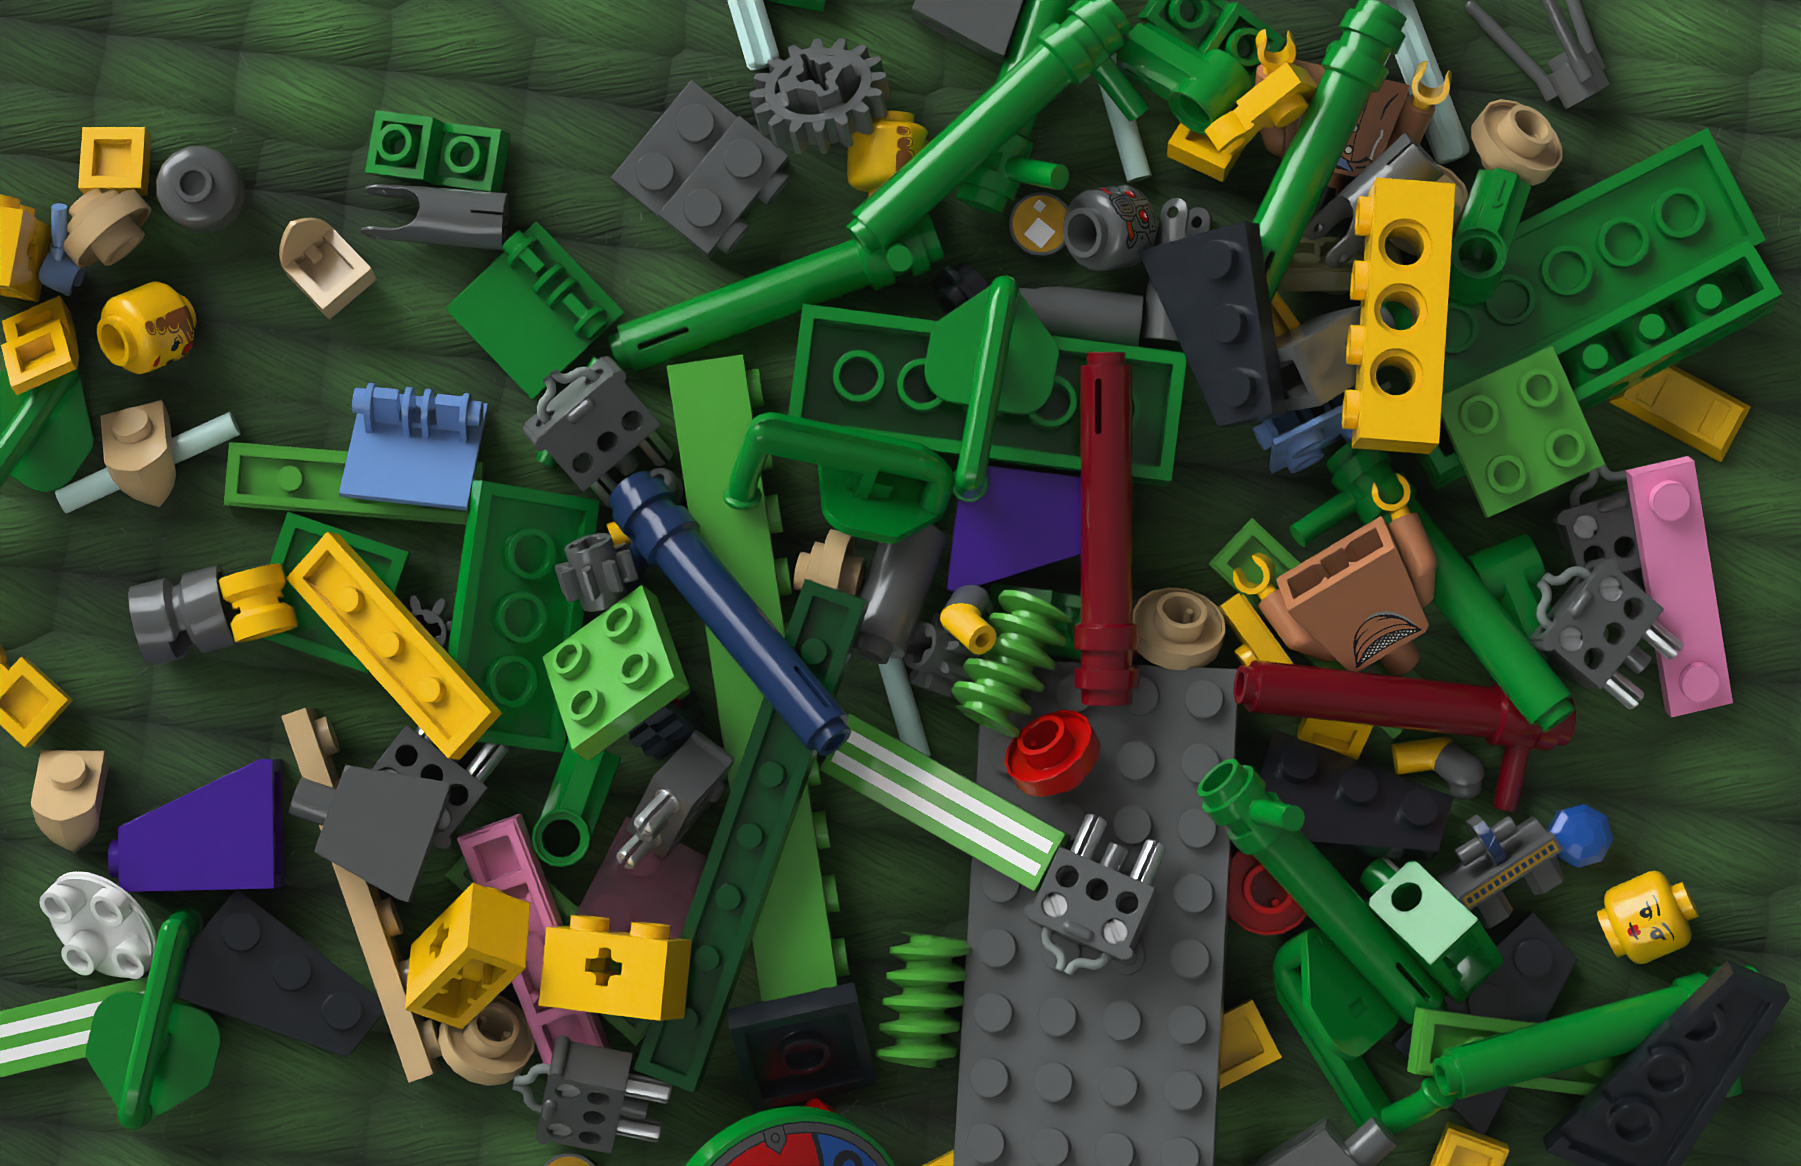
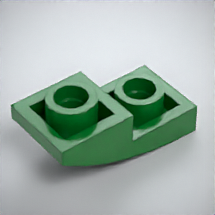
(1213, 26)
(437, 152)

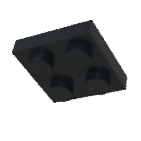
(802, 1046)

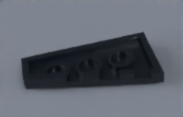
(1675, 1079)

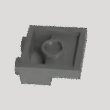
(703, 171)

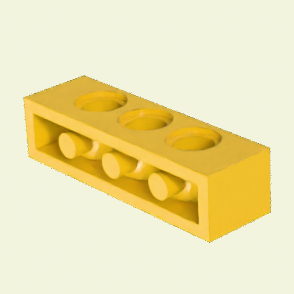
(1424, 217)

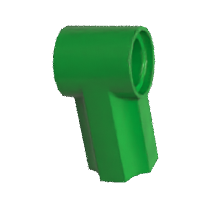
(1193, 83)
(1486, 233)
(1512, 575)
(577, 797)

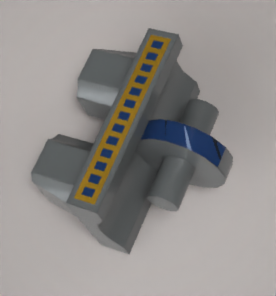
(1498, 859)

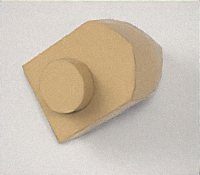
(323, 265)
(140, 451)
(69, 795)

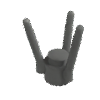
(1574, 72)

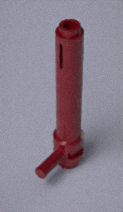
(1106, 627)
(1404, 705)

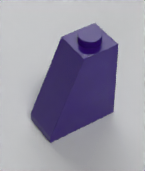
(1015, 527)
(208, 838)

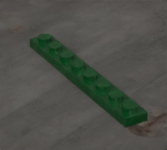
(749, 845)

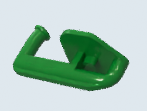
(992, 360)
(44, 432)
(863, 475)
(1339, 1022)
(149, 1045)

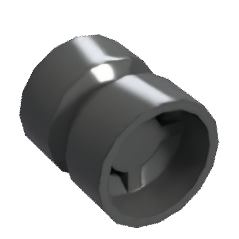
(181, 616)

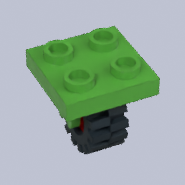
(624, 680)

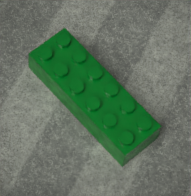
(871, 378)

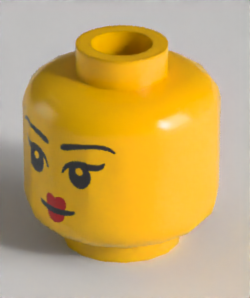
(1647, 917)

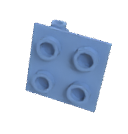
(1300, 444)
(413, 447)

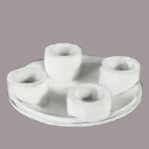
(99, 926)

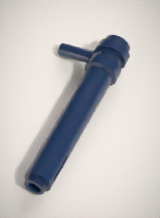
(671, 539)

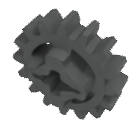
(820, 96)

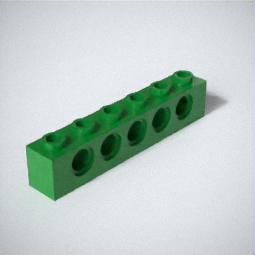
(1648, 336)

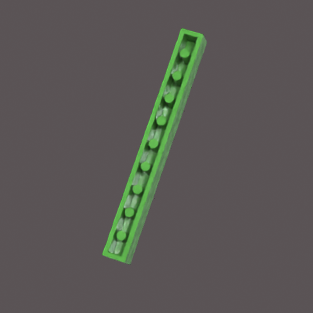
(711, 416)

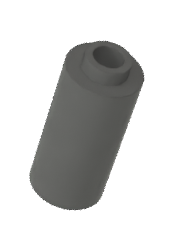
(896, 592)

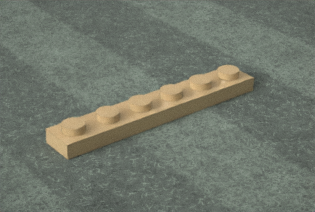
(373, 918)

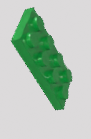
(513, 605)

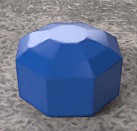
(1582, 834)

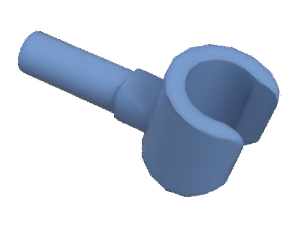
(58, 268)

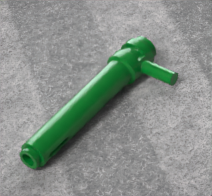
(1062, 57)
(1352, 72)
(1001, 174)
(771, 297)
(1458, 589)
(1271, 832)
(1562, 1042)

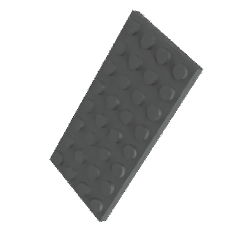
(1118, 1055)

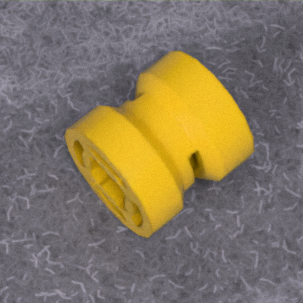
(256, 596)

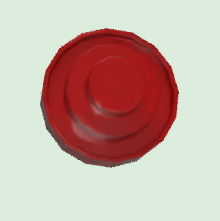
(1052, 753)
(1259, 900)

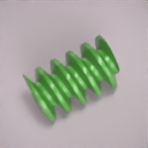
(1010, 662)
(924, 1000)

